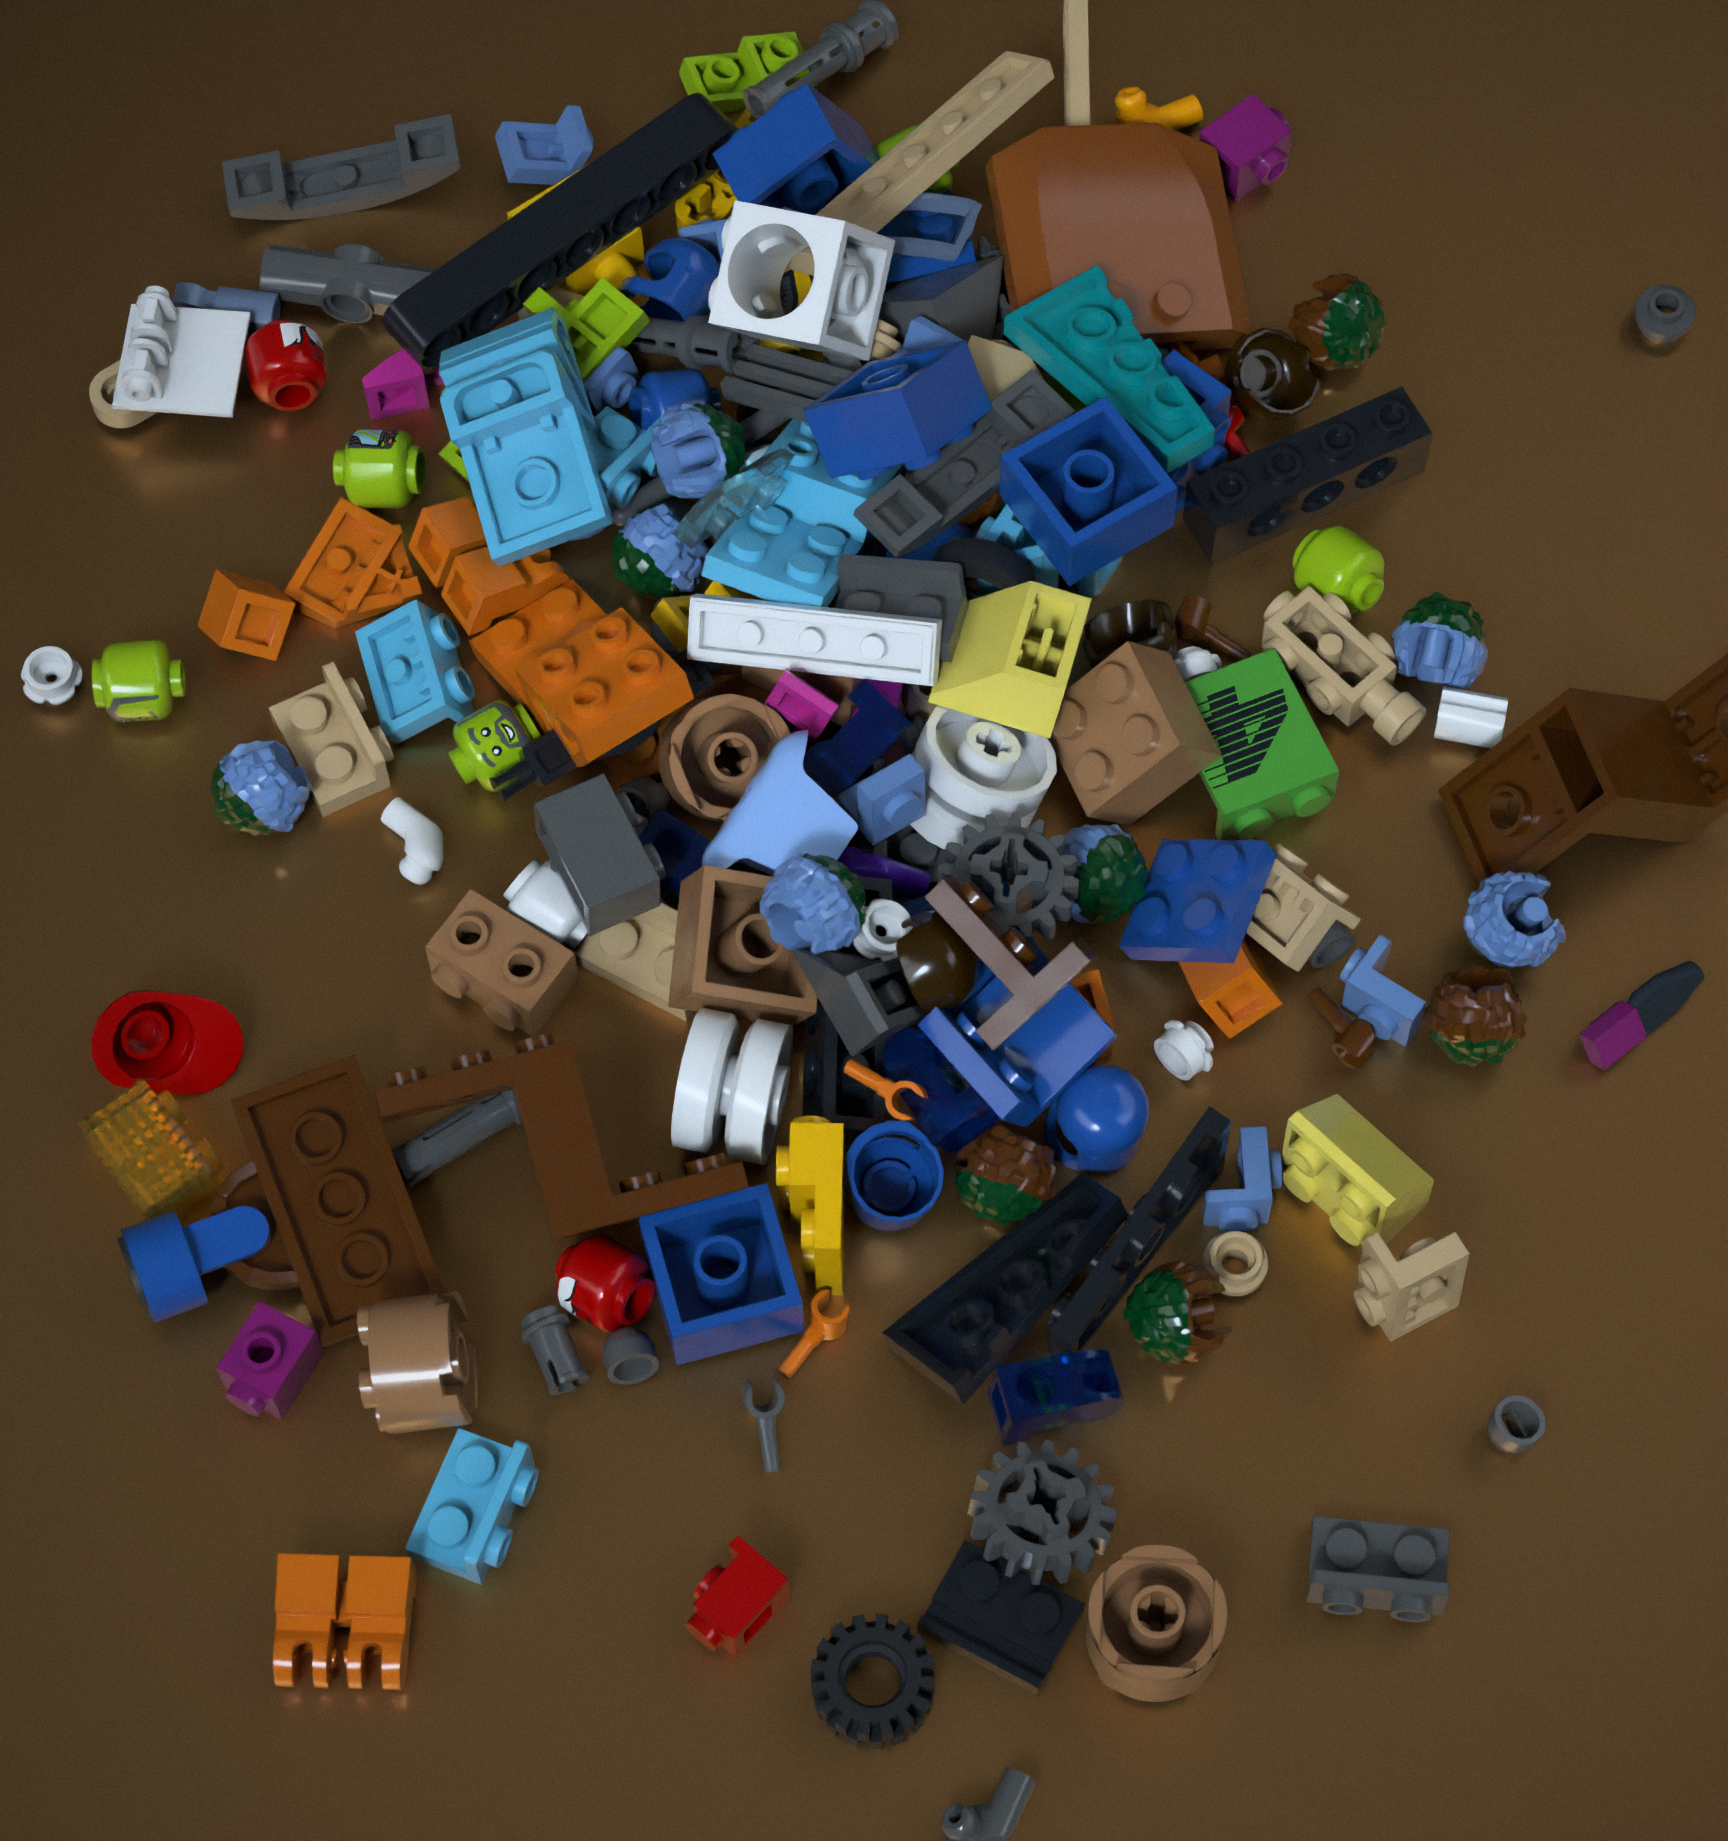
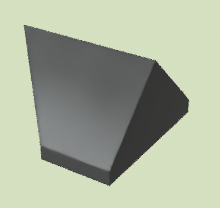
(955, 299)
(861, 996)

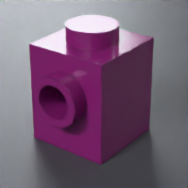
(1250, 145)
(269, 1362)

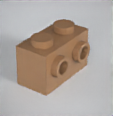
(501, 964)

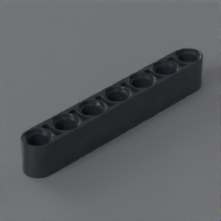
(560, 231)

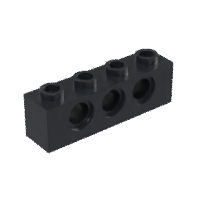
(1306, 475)
(825, 1085)

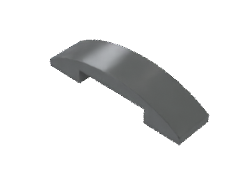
(343, 180)
(968, 473)

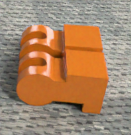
(456, 556)
(318, 1597)

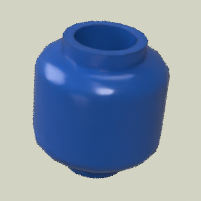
(668, 390)

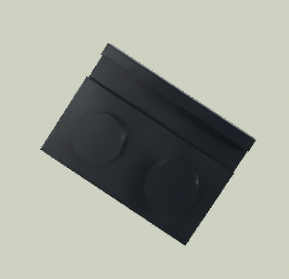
(1001, 1619)

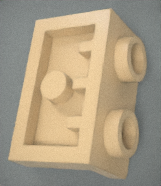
(333, 741)
(1296, 910)
(637, 956)
(1412, 1290)

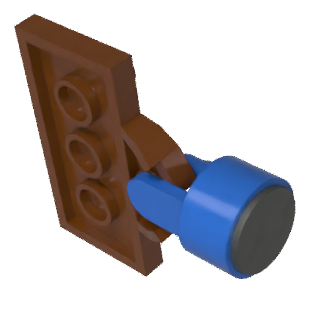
(307, 1212)

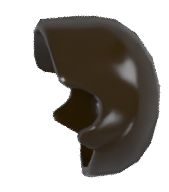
(1270, 375)
(1139, 622)
(936, 962)

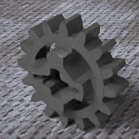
(1038, 884)
(1036, 1519)

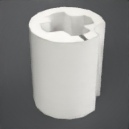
(1470, 717)

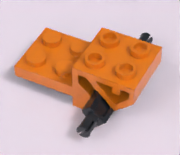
(584, 680)

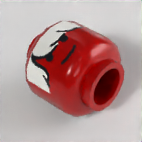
(286, 364)
(604, 1283)

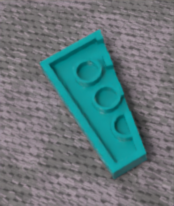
(1097, 352)

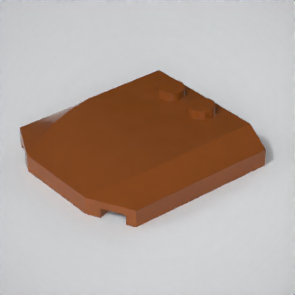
(1140, 209)

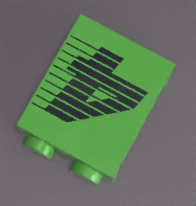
(1268, 745)

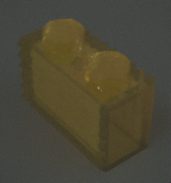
(150, 1153)

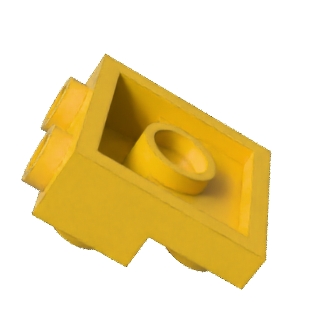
(812, 1189)

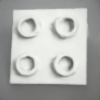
(180, 358)

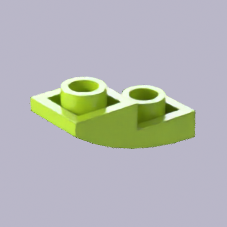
(728, 75)

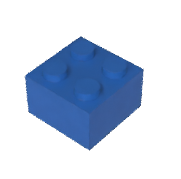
(796, 154)
(898, 411)
(1087, 490)
(722, 1274)

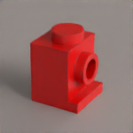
(737, 1600)

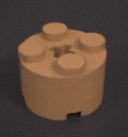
(693, 742)
(418, 1363)
(1194, 1620)

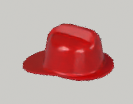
(168, 1041)

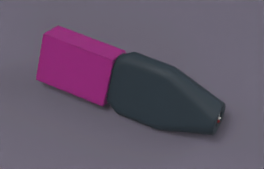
(1646, 1009)

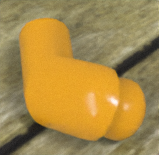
(1175, 115)

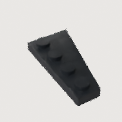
(1142, 1238)
(996, 1298)

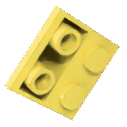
(1014, 657)
(1351, 1171)

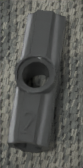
(345, 283)

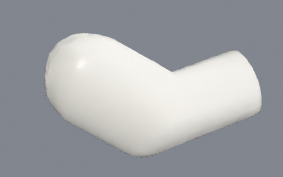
(422, 840)

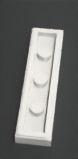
(814, 639)

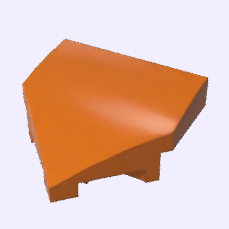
(353, 569)

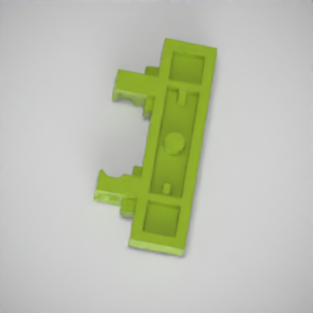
(595, 328)

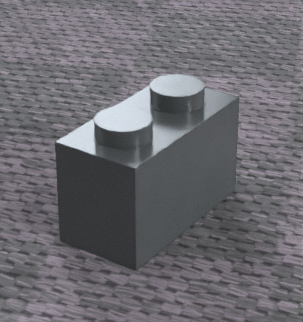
(599, 854)

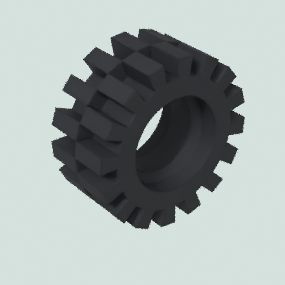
(865, 1641)

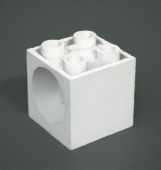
(846, 287)

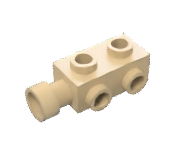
(1339, 659)

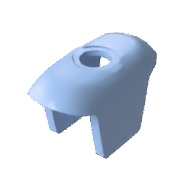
(781, 816)

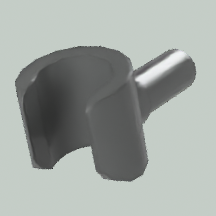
(766, 1423)

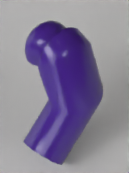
(906, 879)

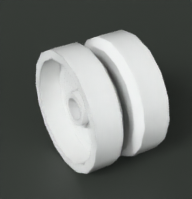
(978, 771)
(732, 1086)

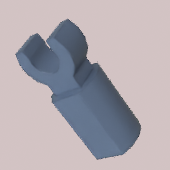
(262, 305)

